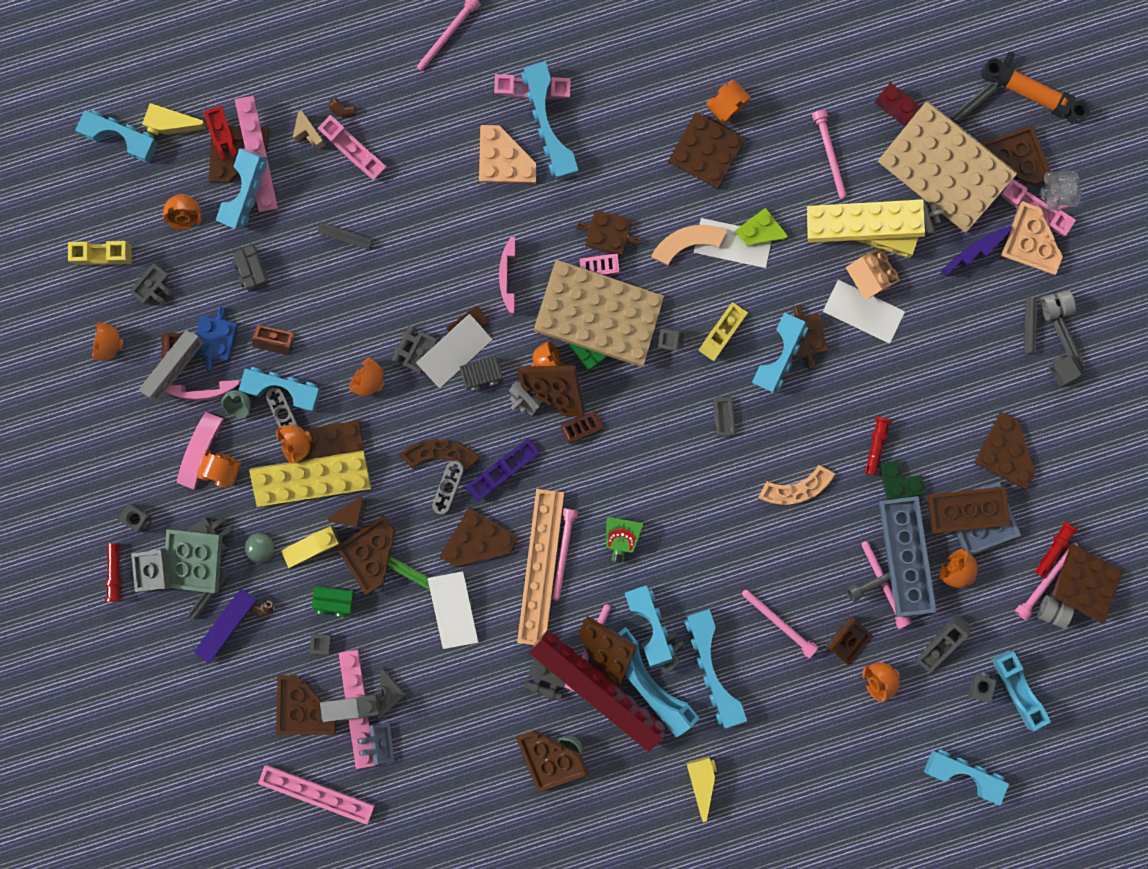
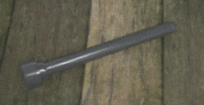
(855, 592)

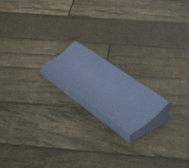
(907, 556)

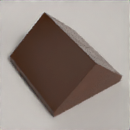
(351, 514)
(849, 640)

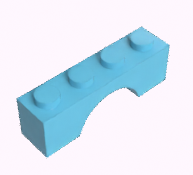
(96, 127)
(250, 167)
(771, 375)
(257, 383)
(641, 604)
(1022, 696)
(988, 787)

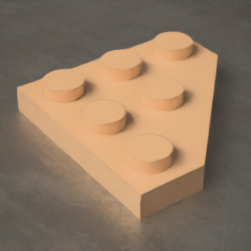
(503, 158)
(1032, 240)

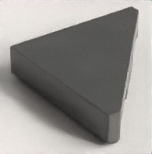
(389, 692)

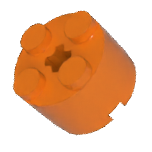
(729, 101)
(218, 468)

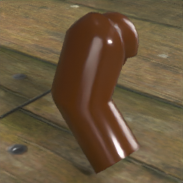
(341, 111)
(262, 609)

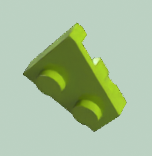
(760, 229)

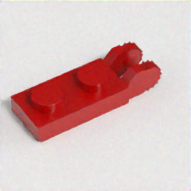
(220, 131)

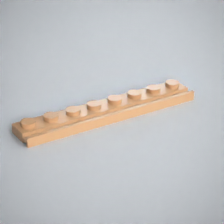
(540, 566)

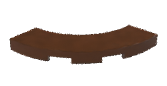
(439, 450)

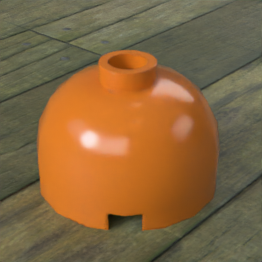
(182, 212)
(106, 342)
(547, 355)
(367, 379)
(294, 441)
(960, 570)
(882, 679)

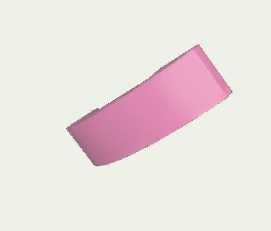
(514, 87)
(351, 148)
(1056, 220)
(508, 253)
(225, 386)
(200, 441)

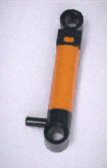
(1059, 103)

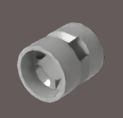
(1054, 306)
(1052, 611)

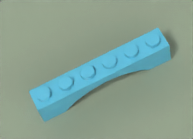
(562, 158)
(702, 629)
(674, 713)

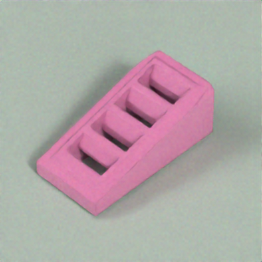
(607, 272)

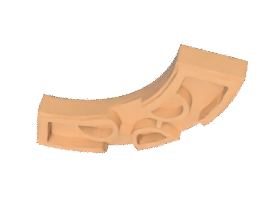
(688, 237)
(797, 492)

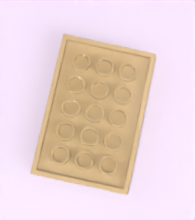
(947, 166)
(598, 313)

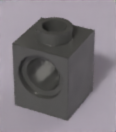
(671, 338)
(1064, 370)
(127, 518)
(986, 695)

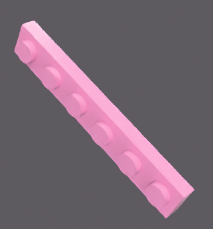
(254, 141)
(354, 687)
(316, 794)

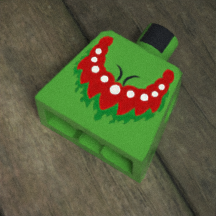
(621, 536)

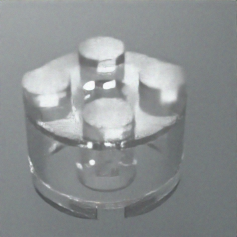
(1061, 190)

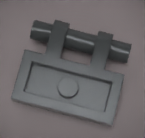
(421, 346)
(540, 672)

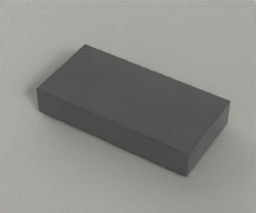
(724, 417)

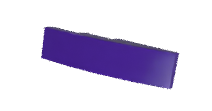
(981, 248)
(502, 470)
(225, 626)

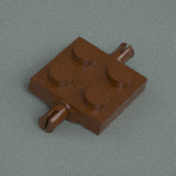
(608, 233)
(814, 341)

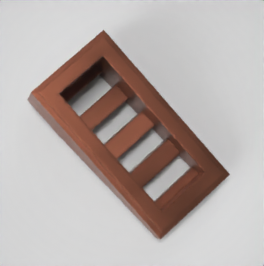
(569, 438)

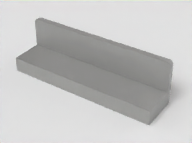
(171, 366)

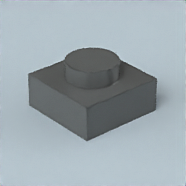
(320, 644)

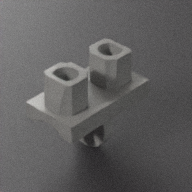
(929, 227)
(523, 400)

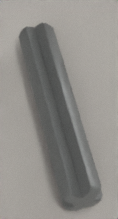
(975, 101)
(345, 236)
(1030, 325)
(1068, 342)
(206, 597)

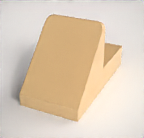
(304, 128)

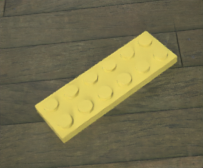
(865, 221)
(310, 478)

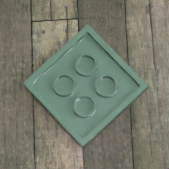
(193, 560)

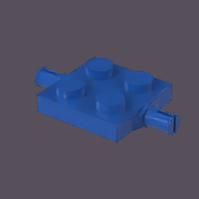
(217, 338)

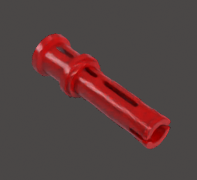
(879, 437)
(1060, 542)
(113, 583)

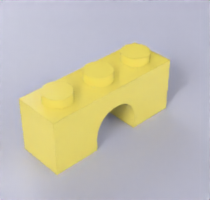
(94, 254)

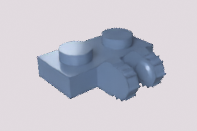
(381, 743)

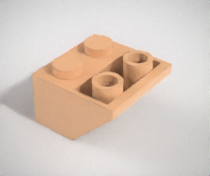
(872, 273)

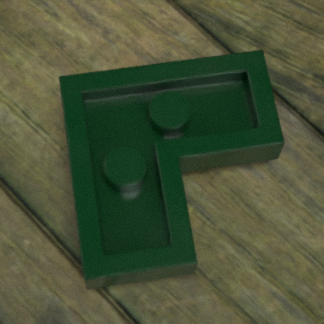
(897, 486)

